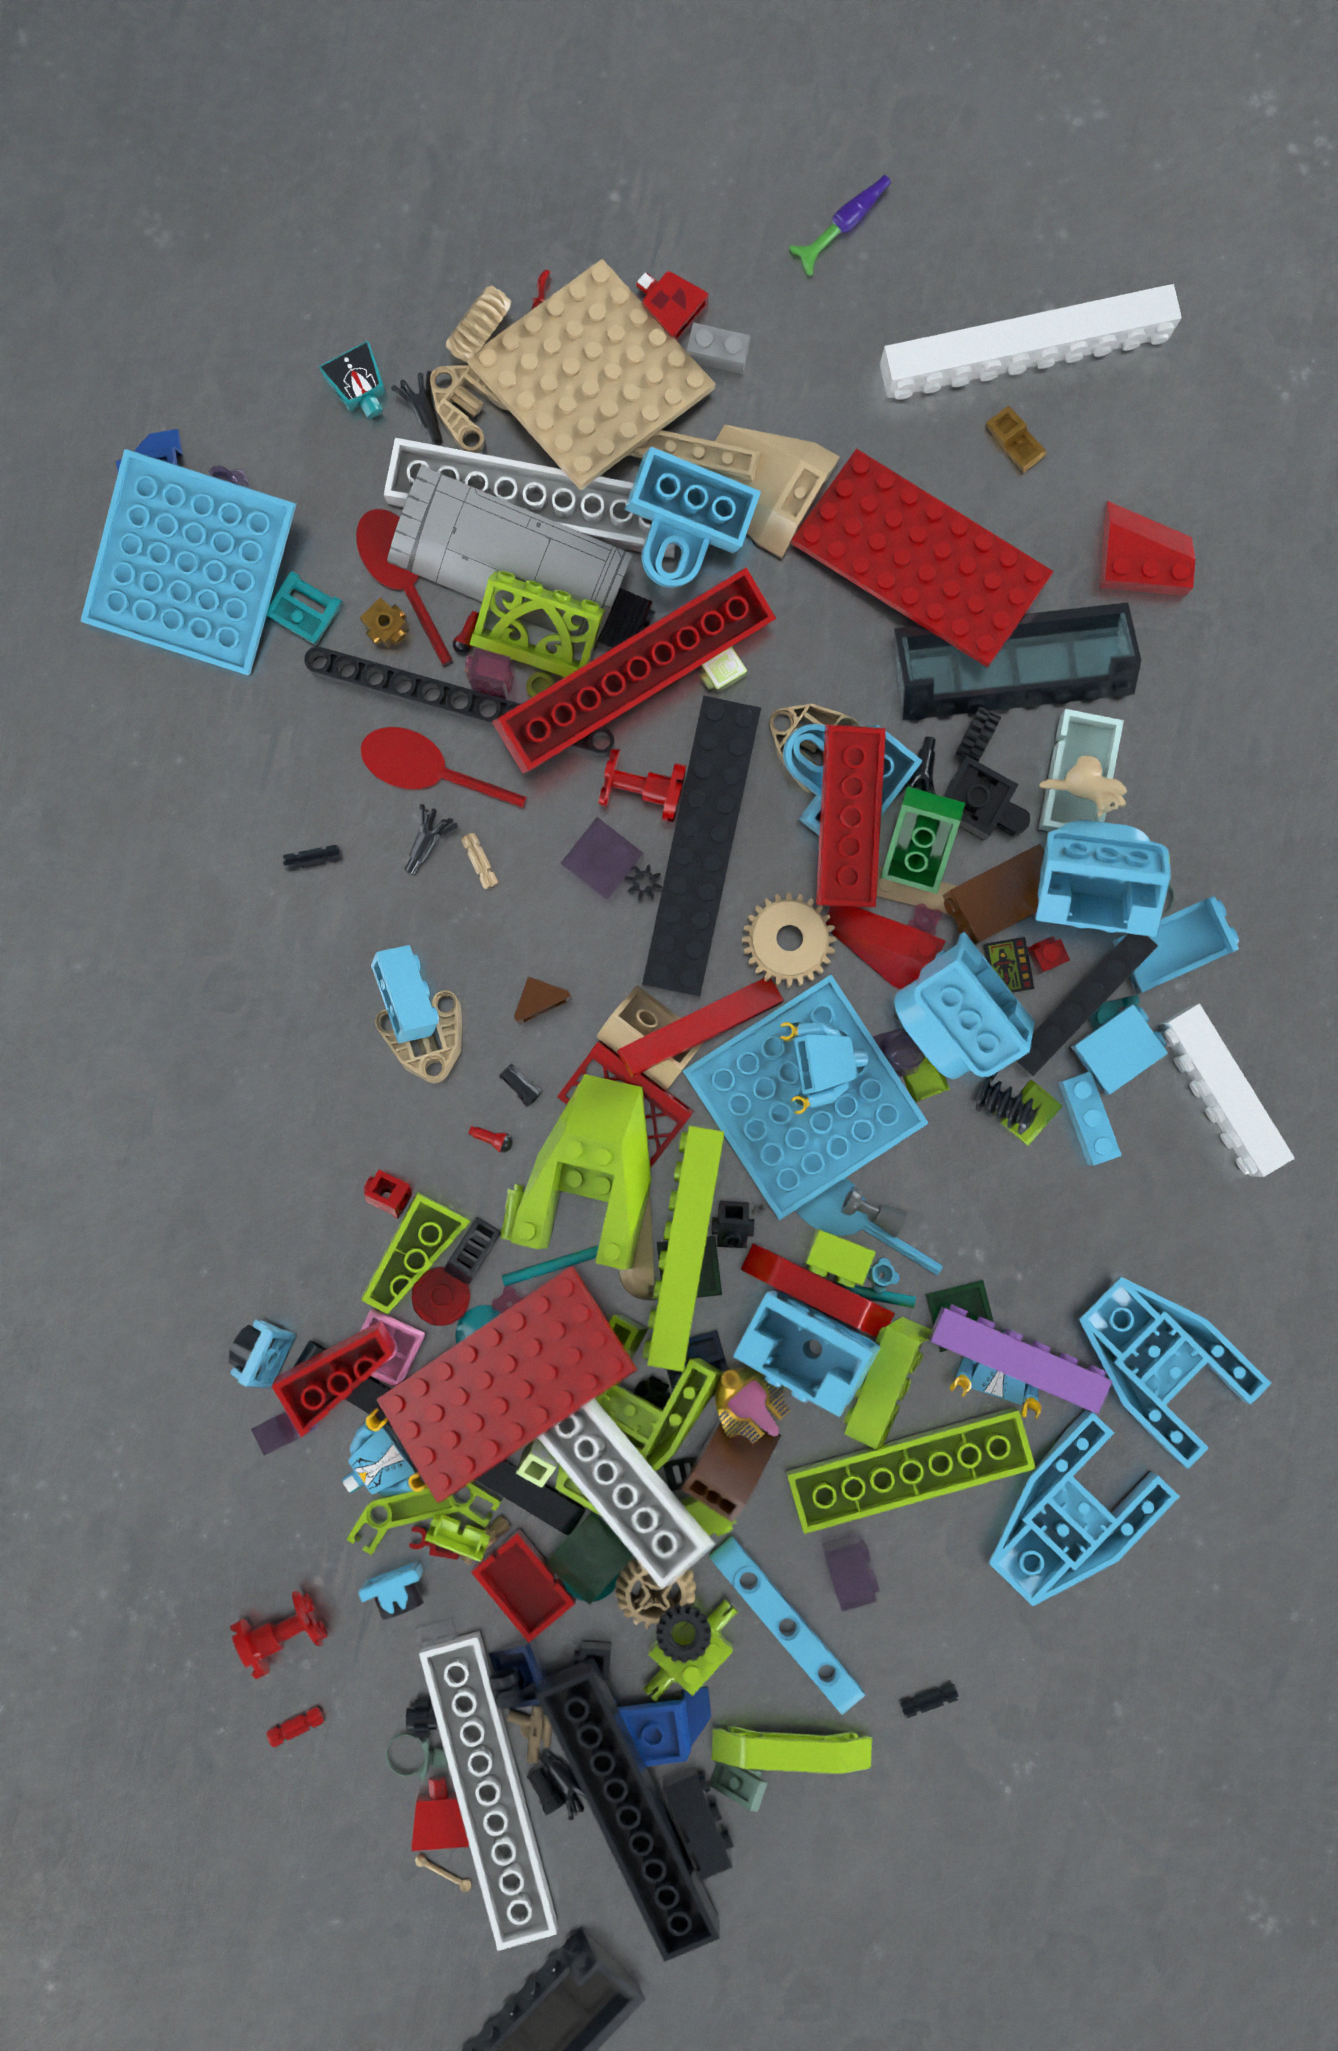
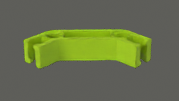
(419, 1506)
(791, 1752)

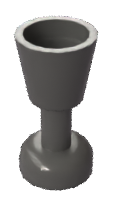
(884, 1216)

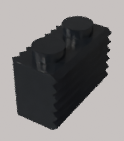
(625, 619)

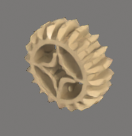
(478, 323)
(649, 1603)

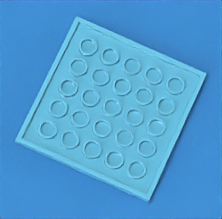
(187, 562)
(792, 1154)

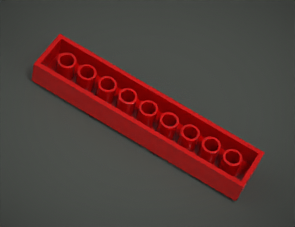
(633, 670)

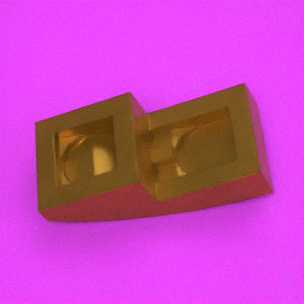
(1015, 439)

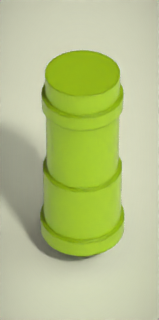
(512, 1204)

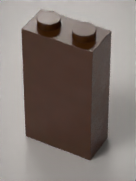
(997, 896)
(729, 1470)

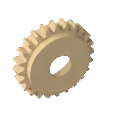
(782, 963)

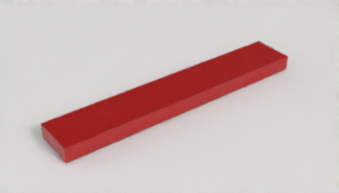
(699, 1026)

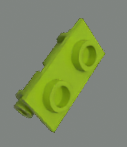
(445, 1533)

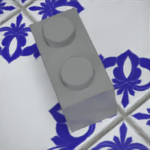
(718, 348)

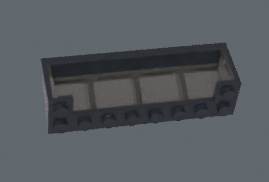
(567, 2005)

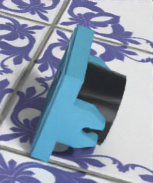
(253, 1351)
(395, 1590)

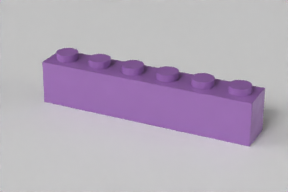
(1020, 1360)

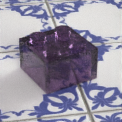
(602, 859)
(849, 1572)

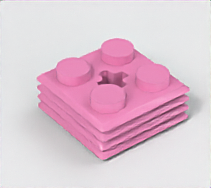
(407, 1345)

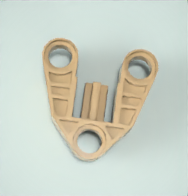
(453, 419)
(810, 715)
(450, 1034)

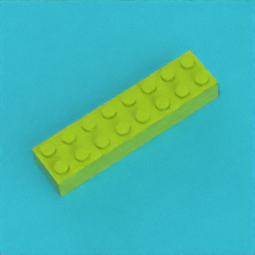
(685, 1249)
(910, 1470)

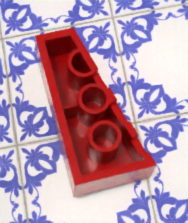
(329, 1377)

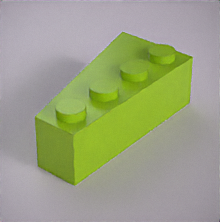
(417, 1243)
(886, 1382)

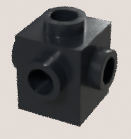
(733, 1224)

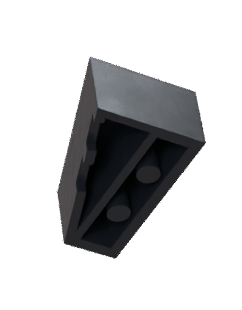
(699, 1823)

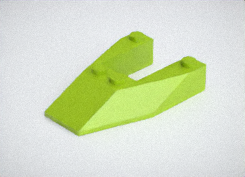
(597, 1154)
(651, 1430)

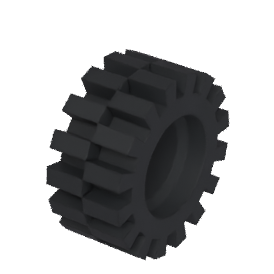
(978, 734)
(674, 1649)

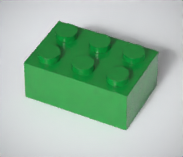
(922, 840)

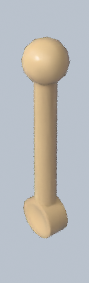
(465, 1884)

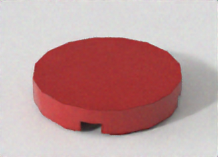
(440, 1297)

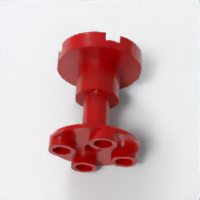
(654, 787)
(258, 1644)

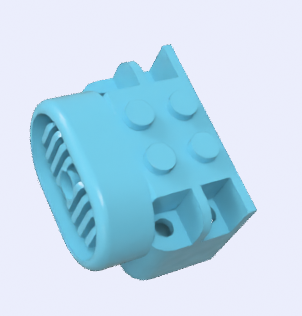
(1103, 878)
(964, 1014)
(780, 1349)

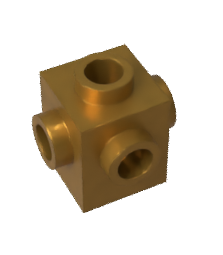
(381, 614)

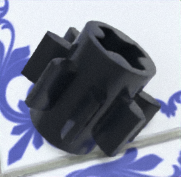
(649, 889)
(654, 1392)
(421, 1719)

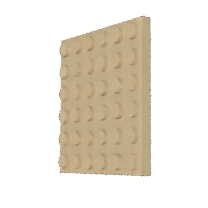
(591, 374)

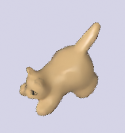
(1087, 782)

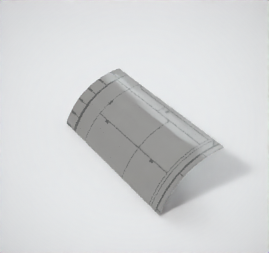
(466, 535)

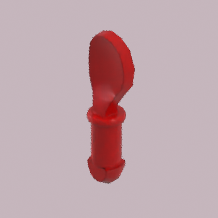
(541, 282)

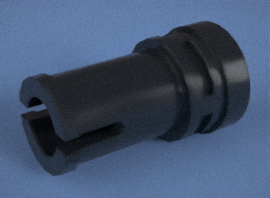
(526, 1090)
(545, 1790)

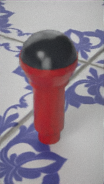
(461, 643)
(500, 1141)

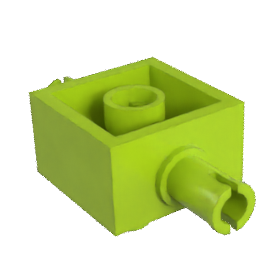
(696, 1673)

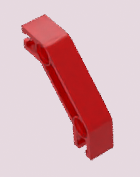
(816, 1291)

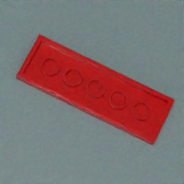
(850, 816)

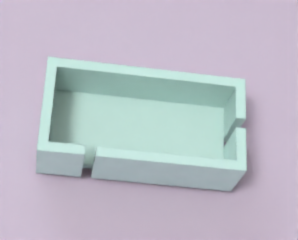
(1078, 736)

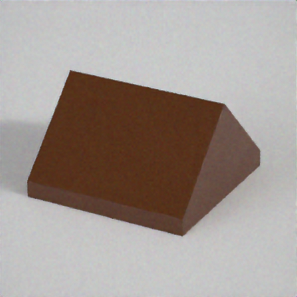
(538, 999)

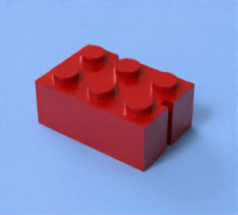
(523, 1585)

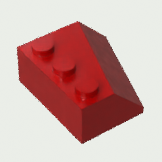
(1144, 555)

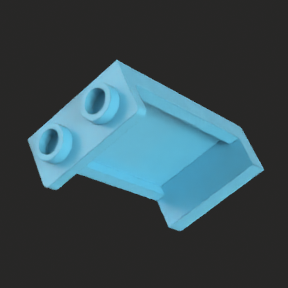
(1185, 943)

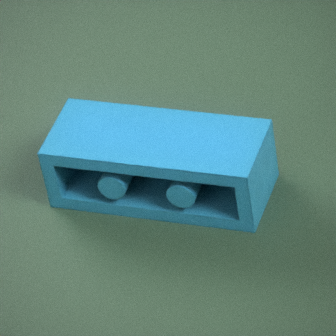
(404, 994)
(1089, 1118)

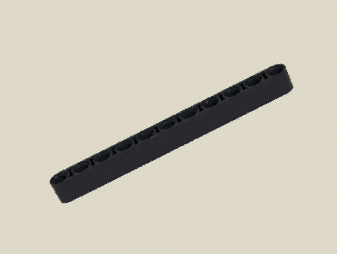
(420, 685)
(542, 1502)

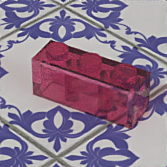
(490, 673)

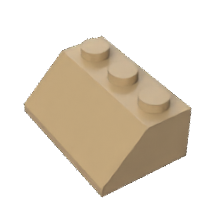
(636, 1018)

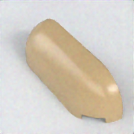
(640, 1279)

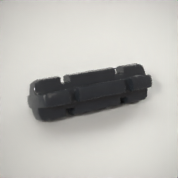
(311, 857)
(929, 1700)

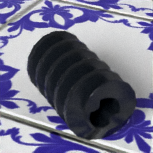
(1006, 1106)

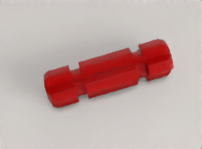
(295, 1727)

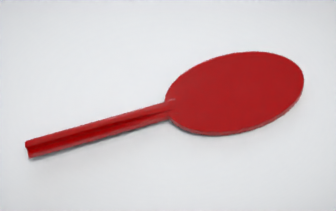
(374, 542)
(416, 763)

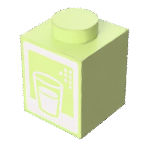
(722, 671)
(536, 1463)

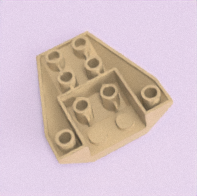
(788, 478)

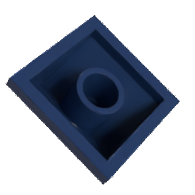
(529, 1665)

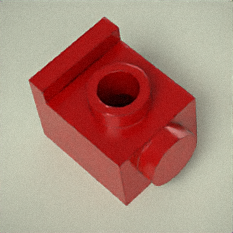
(1048, 954)
(383, 1183)

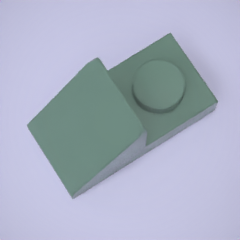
(739, 1785)

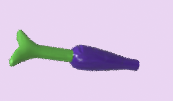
(843, 221)

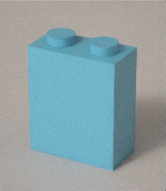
(1120, 1049)

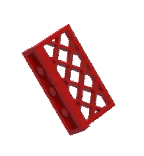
(655, 1094)

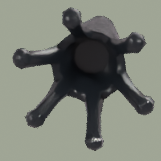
(421, 405)
(924, 773)
(427, 838)
(566, 1783)

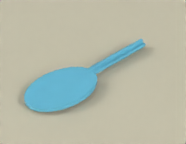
(825, 1214)

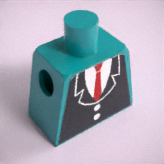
(356, 379)

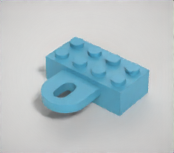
(688, 510)
(898, 769)

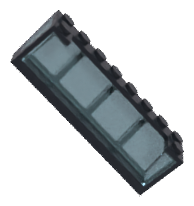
(1044, 661)

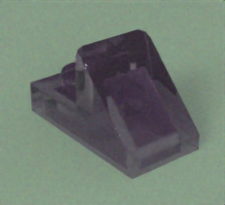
(276, 1433)

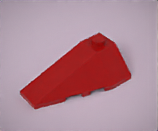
(884, 944)

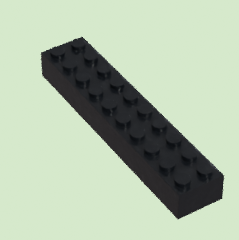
(701, 847)
(628, 1809)

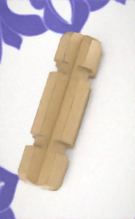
(479, 860)
(499, 1527)

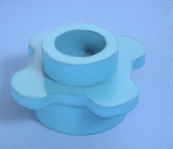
(890, 1275)

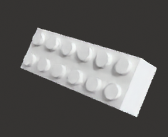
(1225, 1092)

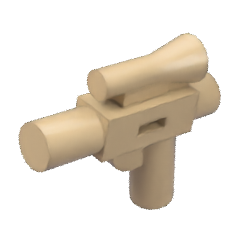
(535, 1728)

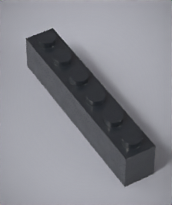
(1086, 999)

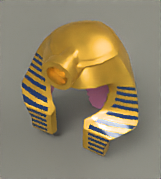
(742, 1403)

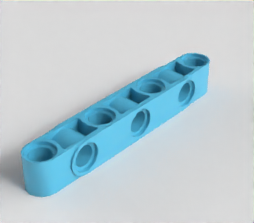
(799, 1642)

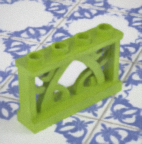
(499, 639)

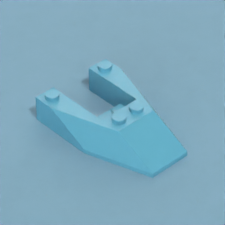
(1154, 1351)
(1061, 1529)

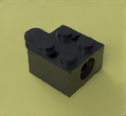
(986, 801)

